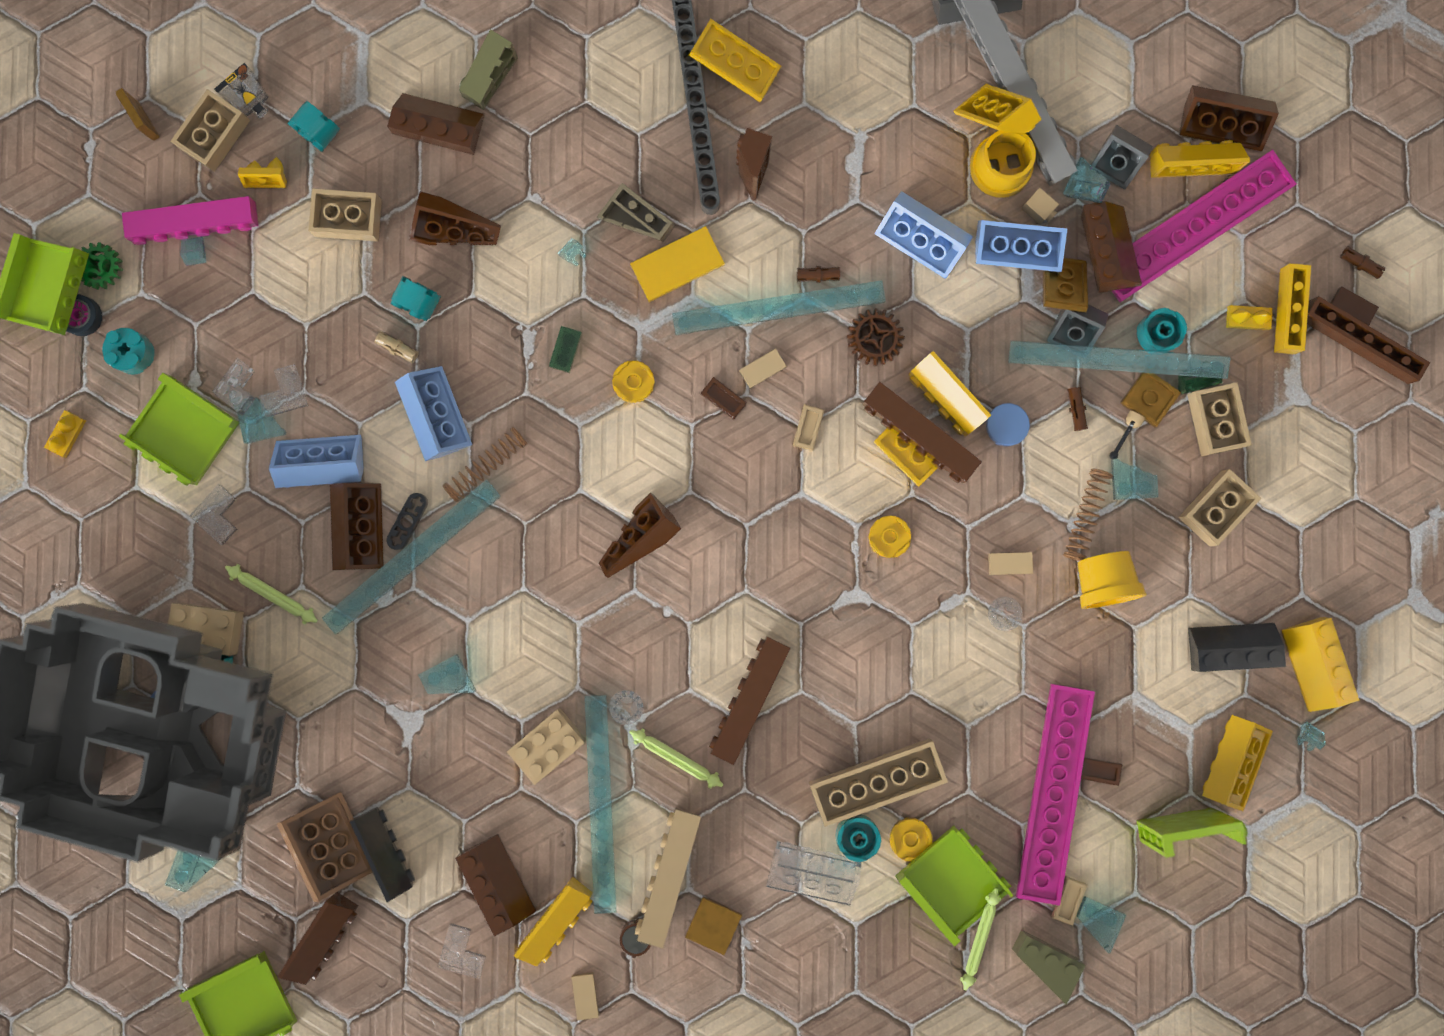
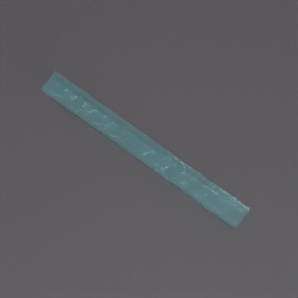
(778, 307)
(1119, 359)
(411, 557)
(600, 804)

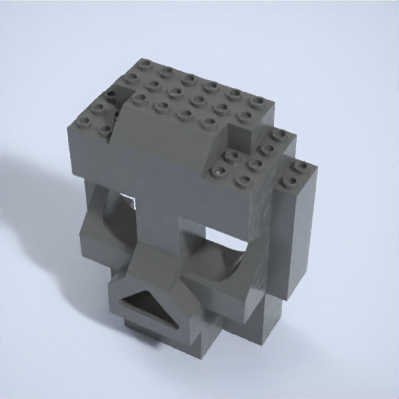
(66, 709)

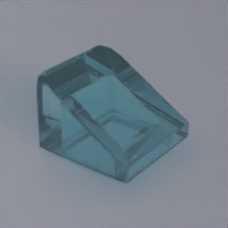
(193, 251)

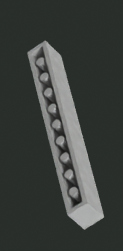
(1011, 75)

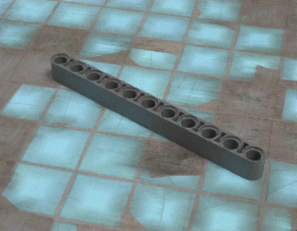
(698, 109)

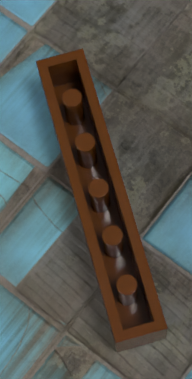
(1365, 341)
(921, 432)
(749, 700)

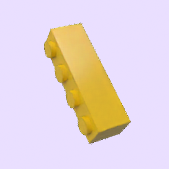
(1292, 309)

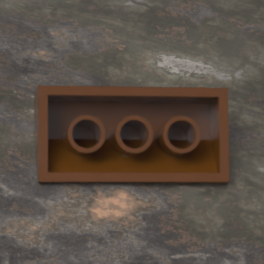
(1228, 116)
(436, 123)
(753, 159)
(1110, 246)
(356, 526)
(495, 884)
(319, 939)

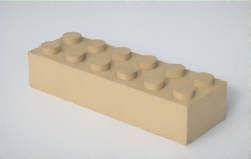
(878, 782)
(668, 879)

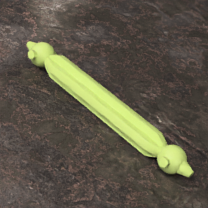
(271, 594)
(676, 758)
(980, 939)

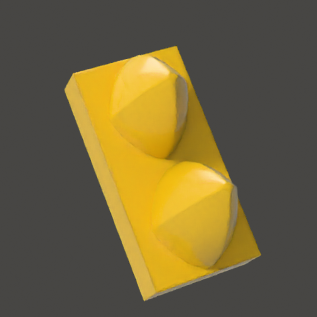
(256, 177)
(1249, 317)
(65, 433)

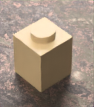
(1040, 207)

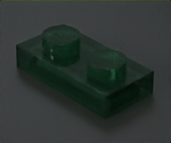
(565, 349)
(1191, 383)

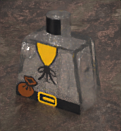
(244, 92)

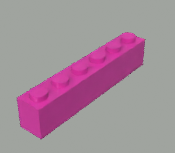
(190, 219)

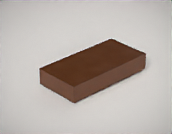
(1354, 305)
(723, 398)
(1101, 771)

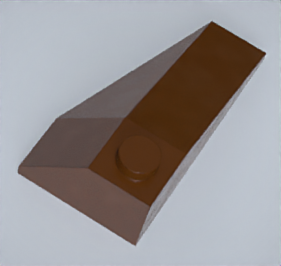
(445, 222)
(647, 531)

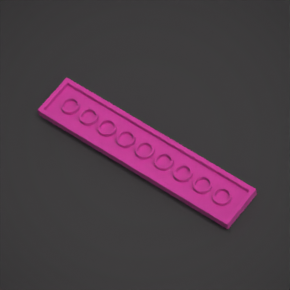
(1208, 218)
(1055, 794)

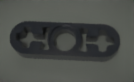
(398, 523)

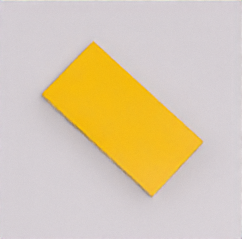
(735, 60)
(677, 264)

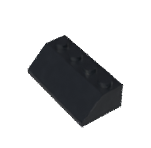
(1236, 647)
(382, 853)

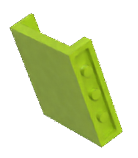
(40, 283)
(180, 431)
(1164, 830)
(952, 882)
(242, 1001)

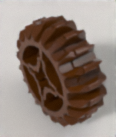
(878, 347)

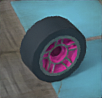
(90, 319)

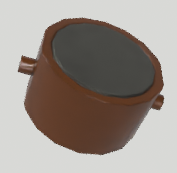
(629, 941)

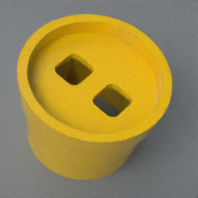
(999, 146)
(1108, 580)

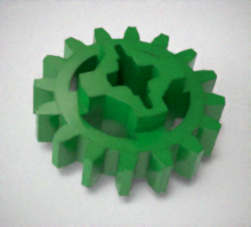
(107, 264)

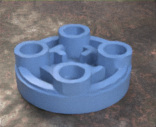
(1007, 424)

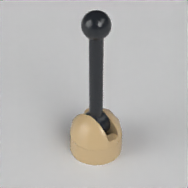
(1133, 421)

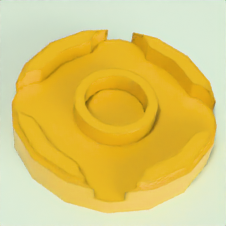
(633, 381)
(889, 536)
(910, 838)

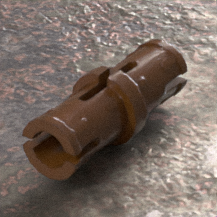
(1362, 262)
(818, 274)
(1077, 409)

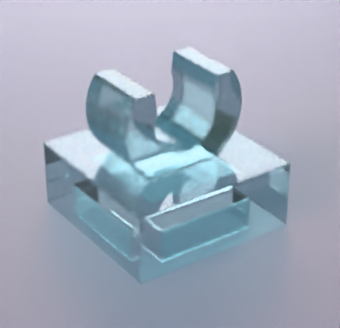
(570, 250)
(1312, 735)

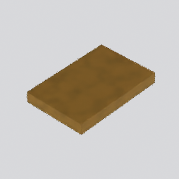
(1067, 288)

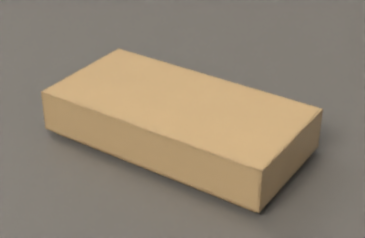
(762, 368)
(808, 427)
(1010, 563)
(1070, 901)
(585, 996)

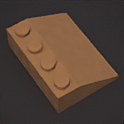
(325, 847)

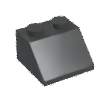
(1121, 157)
(1078, 327)

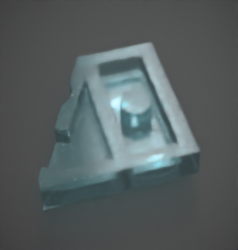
(1086, 183)
(256, 426)
(1132, 482)
(447, 678)
(188, 870)
(1101, 922)

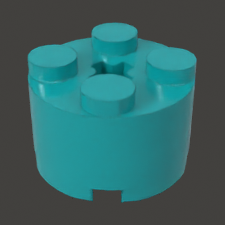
(314, 126)
(416, 298)
(1172, 325)
(117, 353)
(865, 847)

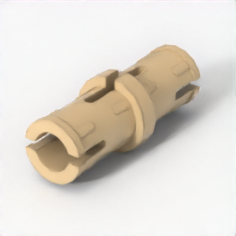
(396, 347)

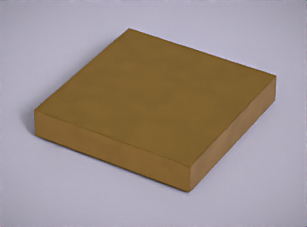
(137, 114)
(1150, 398)
(713, 925)

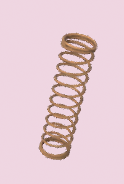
(1100, 473)
(454, 495)

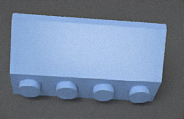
(923, 234)
(1020, 245)
(433, 413)
(317, 461)

